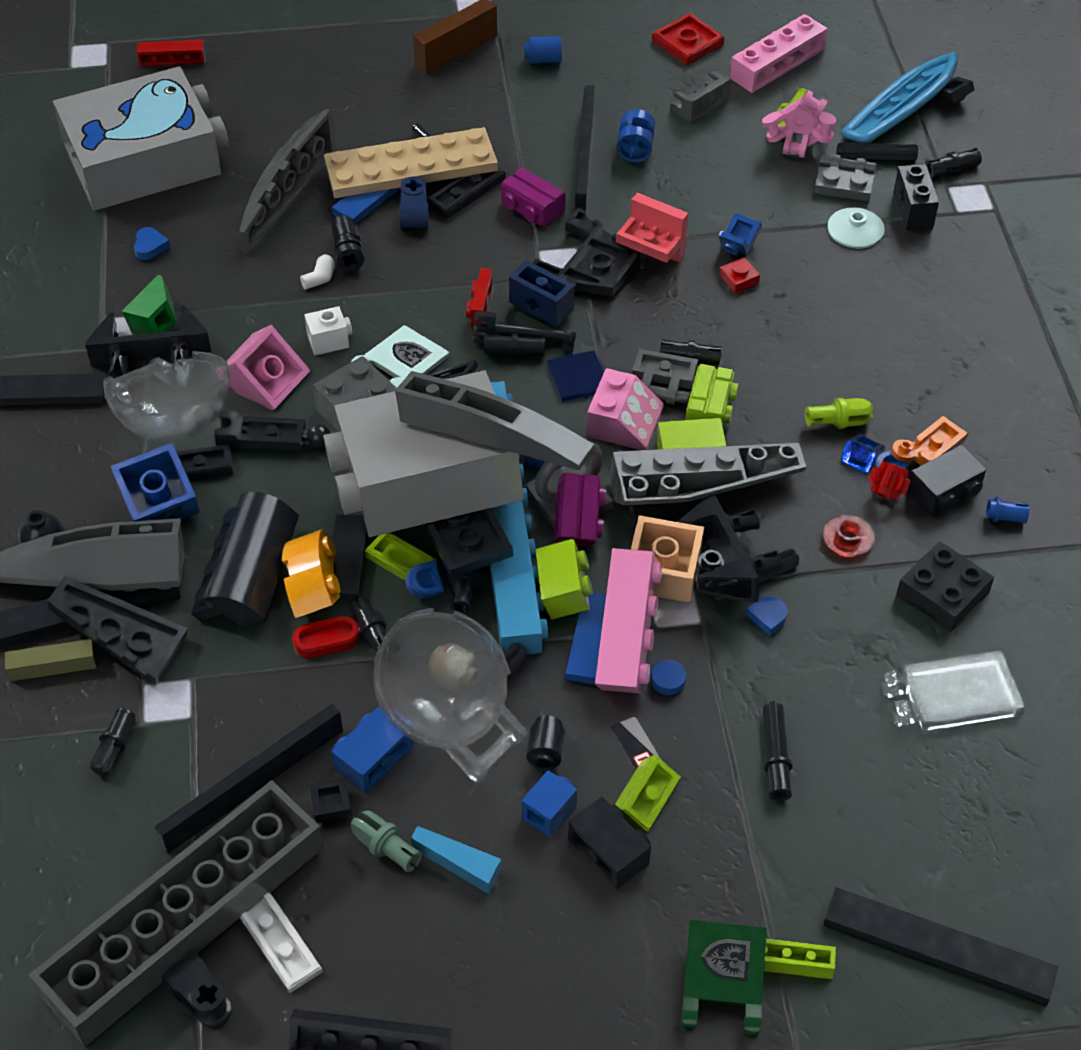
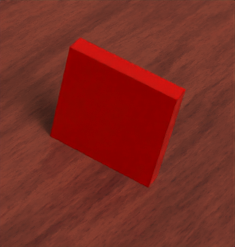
(688, 38)

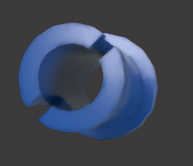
(1007, 511)

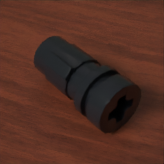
(347, 244)

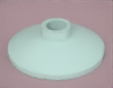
(855, 228)

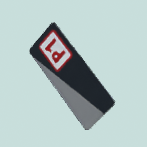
(634, 740)

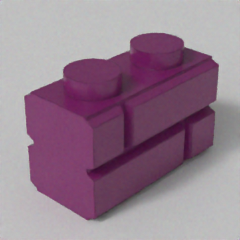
(533, 197)
(578, 509)

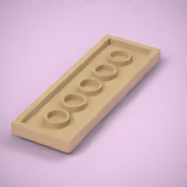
(428, 158)

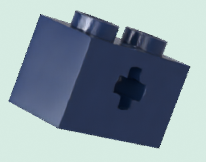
(541, 293)

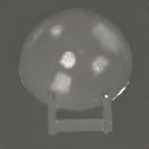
(170, 399)
(446, 686)

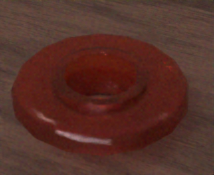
(844, 545)

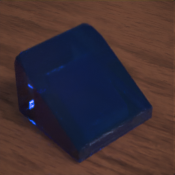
(862, 452)

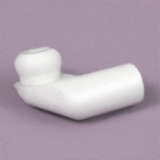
(323, 272)

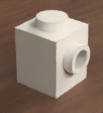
(327, 330)

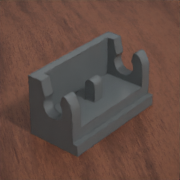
(703, 99)

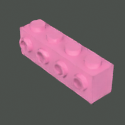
(778, 53)
(627, 621)

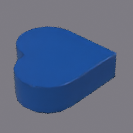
(150, 243)

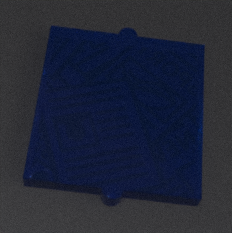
(576, 374)

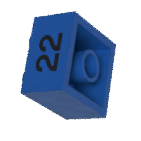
(156, 486)

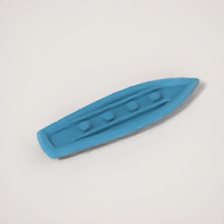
(901, 99)

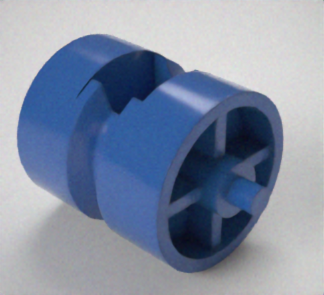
(636, 135)

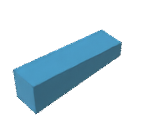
(462, 860)

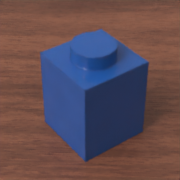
(549, 803)

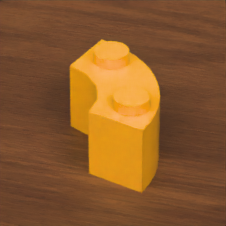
(311, 573)

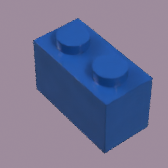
(369, 751)

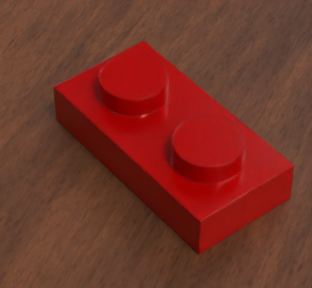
(481, 293)

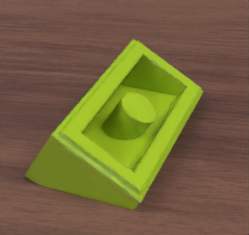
(647, 792)

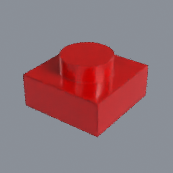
(739, 275)

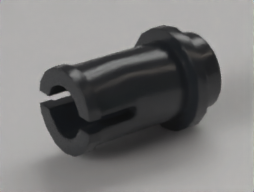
(709, 561)

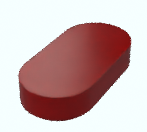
(326, 637)

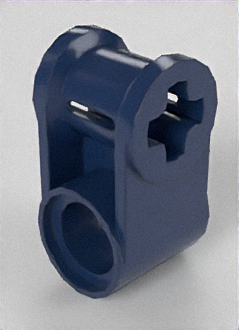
(413, 204)

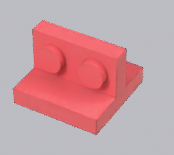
(655, 229)

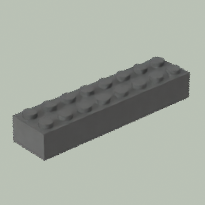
(176, 912)

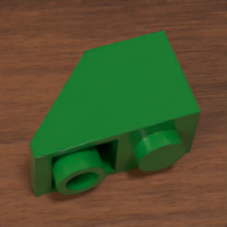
(151, 309)

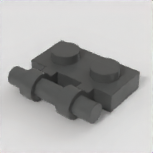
(844, 183)
(666, 370)

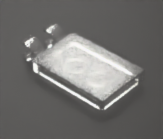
(954, 691)

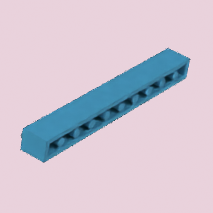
(515, 577)

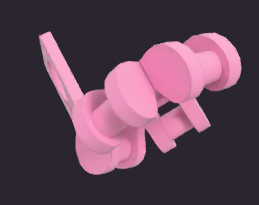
(801, 117)

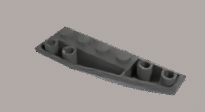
(487, 420)
(698, 472)
(101, 557)

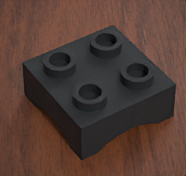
(945, 585)

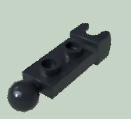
(267, 432)

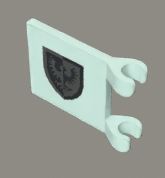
(404, 353)

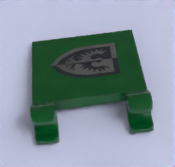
(724, 967)

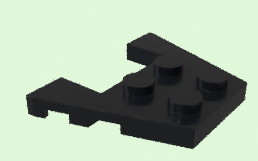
(599, 263)

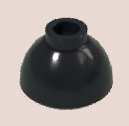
(38, 525)

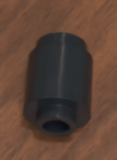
(546, 743)

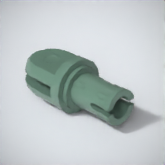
(384, 840)

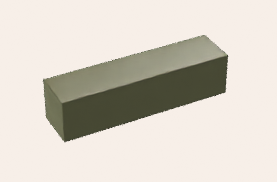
(50, 660)

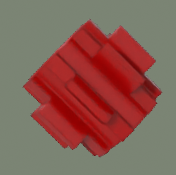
(889, 481)

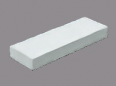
(280, 943)

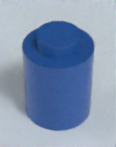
(543, 49)

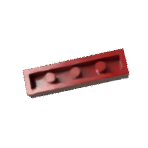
(170, 52)

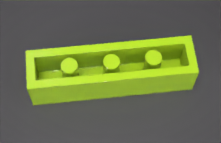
(800, 959)

